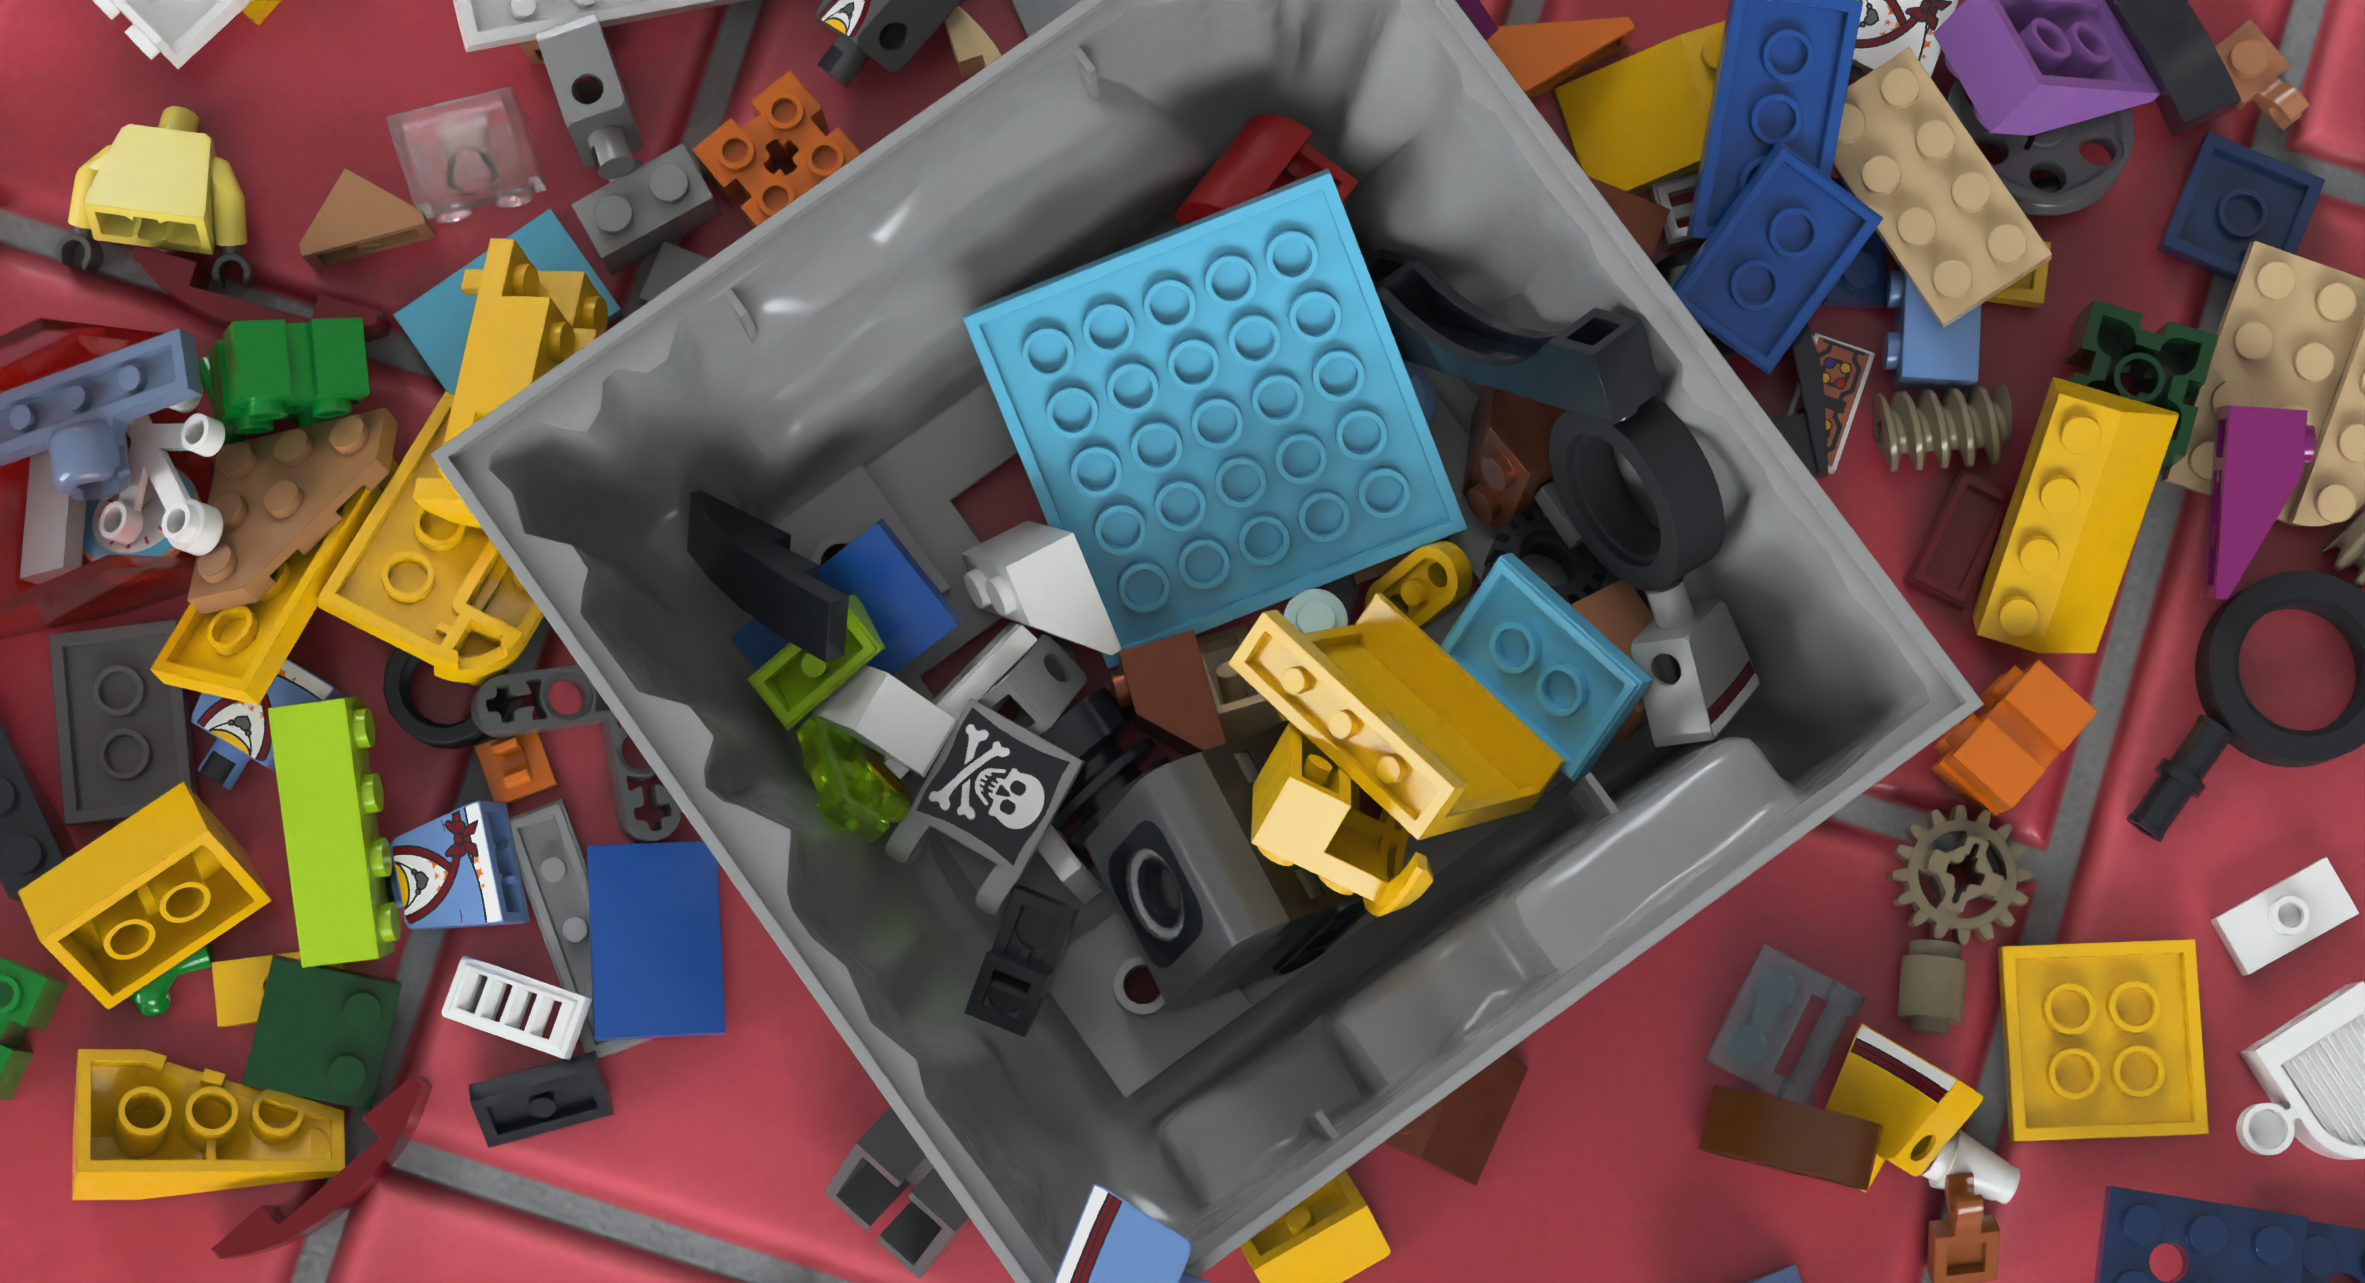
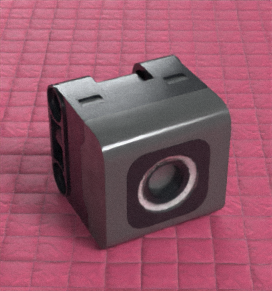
(1198, 890)

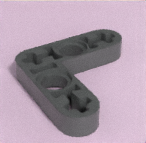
(591, 712)

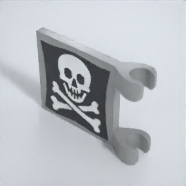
(993, 794)

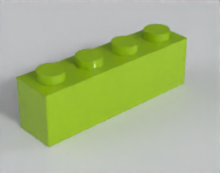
(333, 831)

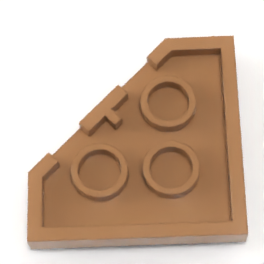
(284, 498)

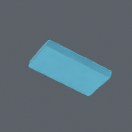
(443, 315)
(1546, 663)

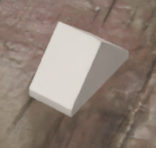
(888, 718)

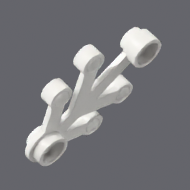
(187, 522)

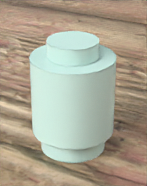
(1315, 611)

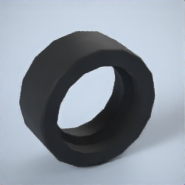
(401, 707)

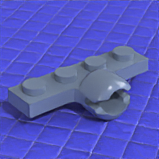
(88, 409)

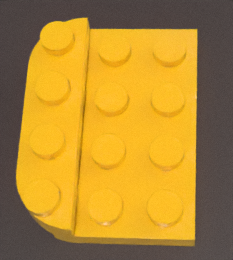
(432, 581)

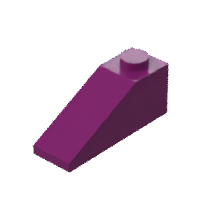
(2253, 474)

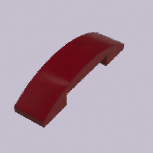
(189, 283)
(392, 1122)

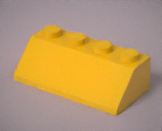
(2072, 520)

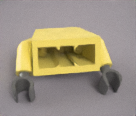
(159, 192)

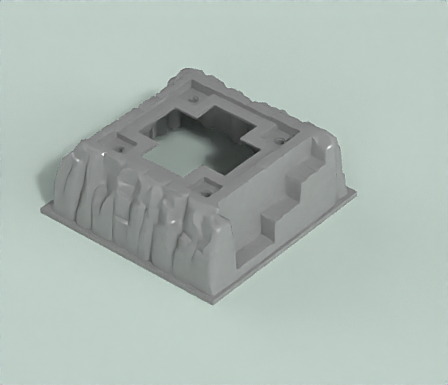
(838, 387)

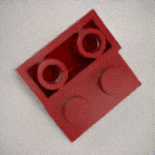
(1259, 159)

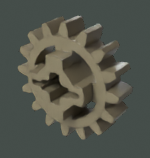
(1986, 885)

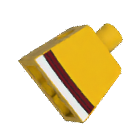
(1906, 1095)

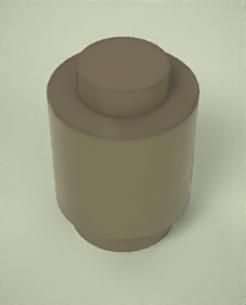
(1932, 987)

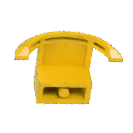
(1308, 821)

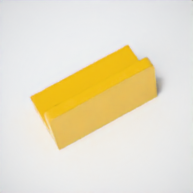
(1319, 1239)

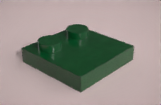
(322, 1033)

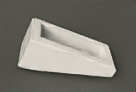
(480, 990)

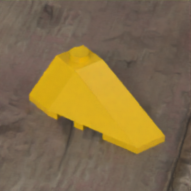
(179, 1131)

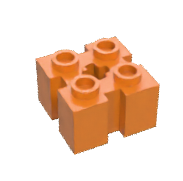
(785, 126)
(2014, 738)

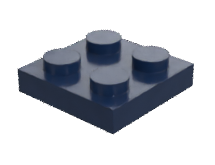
(2234, 200)

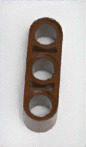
(1790, 1137)

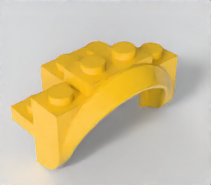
(517, 334)

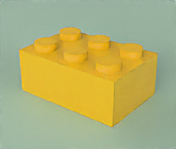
(144, 896)

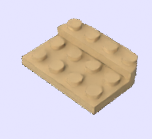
(2297, 345)

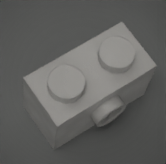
(646, 208)

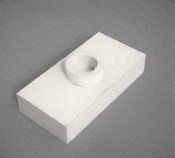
(2284, 916)

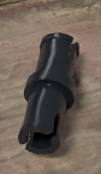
(2180, 777)

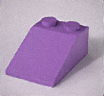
(2042, 63)

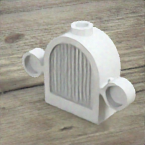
(2313, 1079)

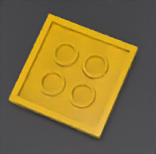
(2102, 1040)

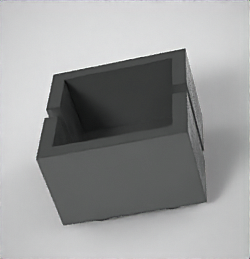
(878, 1173)

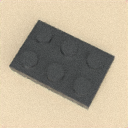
(117, 723)

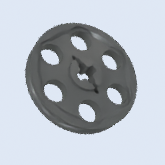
(2057, 153)

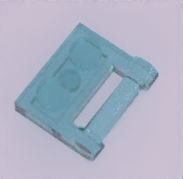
(1765, 1018)

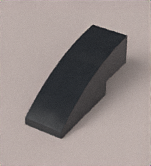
(2179, 60)

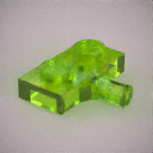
(845, 783)

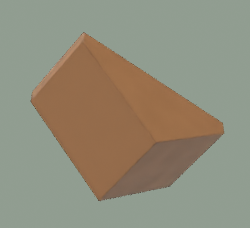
(361, 222)

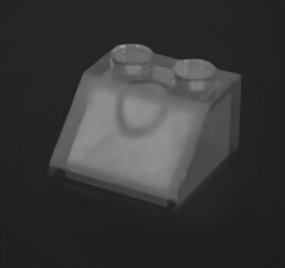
(468, 154)

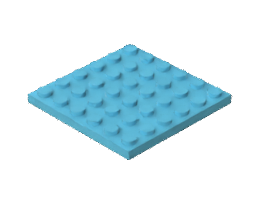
(1218, 414)

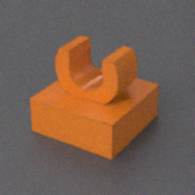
(516, 767)

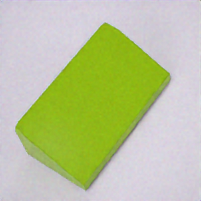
(798, 682)

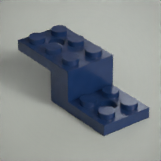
(2221, 1242)

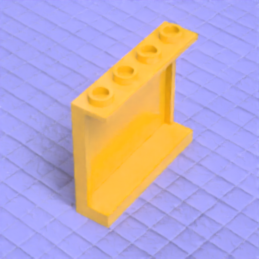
(1400, 718)

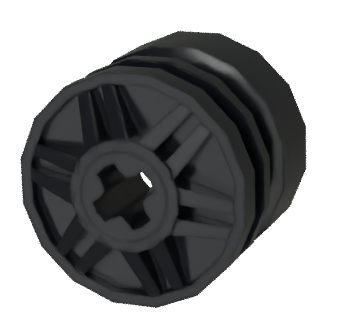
(1108, 773)

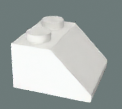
(1041, 582)

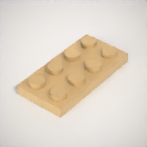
(1937, 192)

